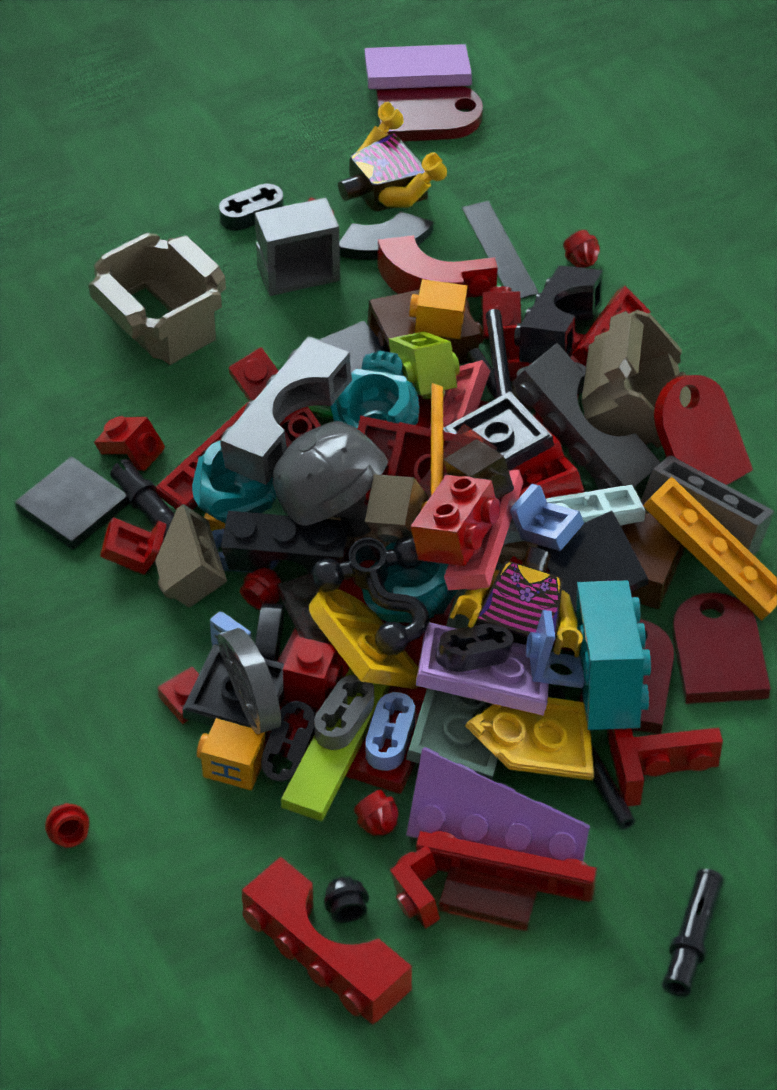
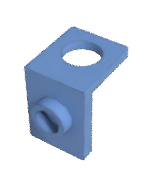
(539, 651)

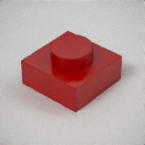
(177, 690)

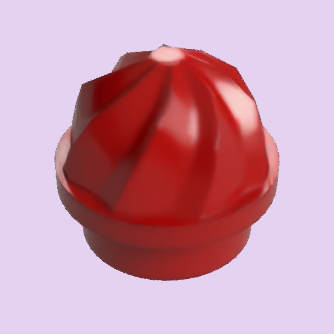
(581, 249)
(260, 587)
(377, 813)
(67, 825)

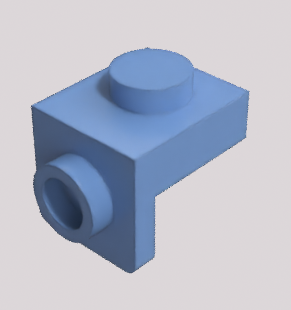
(543, 521)

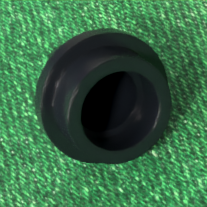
(346, 899)

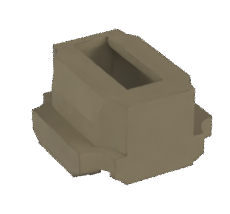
(178, 277)
(627, 374)

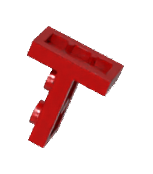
(659, 755)

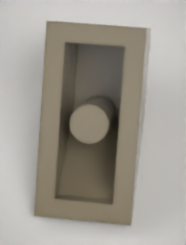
(393, 506)
(189, 559)

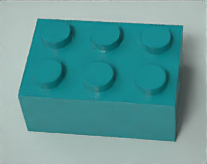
(612, 655)

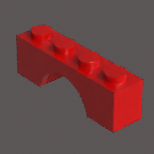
(363, 975)

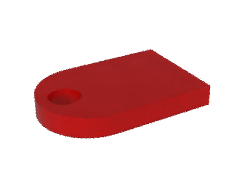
(703, 431)

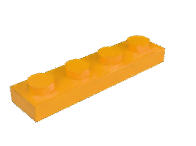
(714, 547)

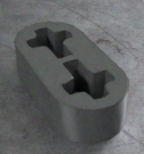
(337, 708)

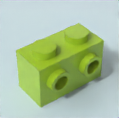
(426, 361)

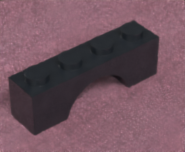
(566, 298)

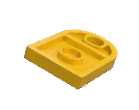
(352, 632)

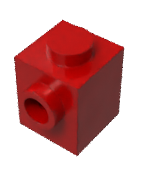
(310, 672)

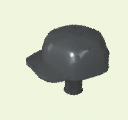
(328, 475)

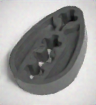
(250, 680)

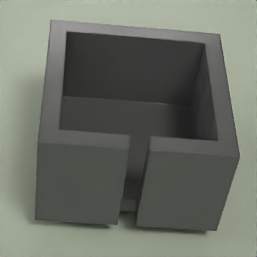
(297, 246)

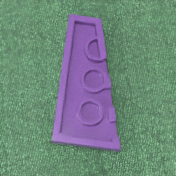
(489, 813)

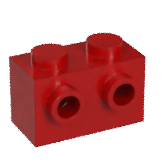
(455, 520)

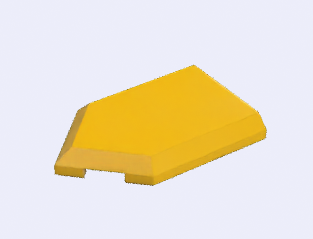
(538, 743)

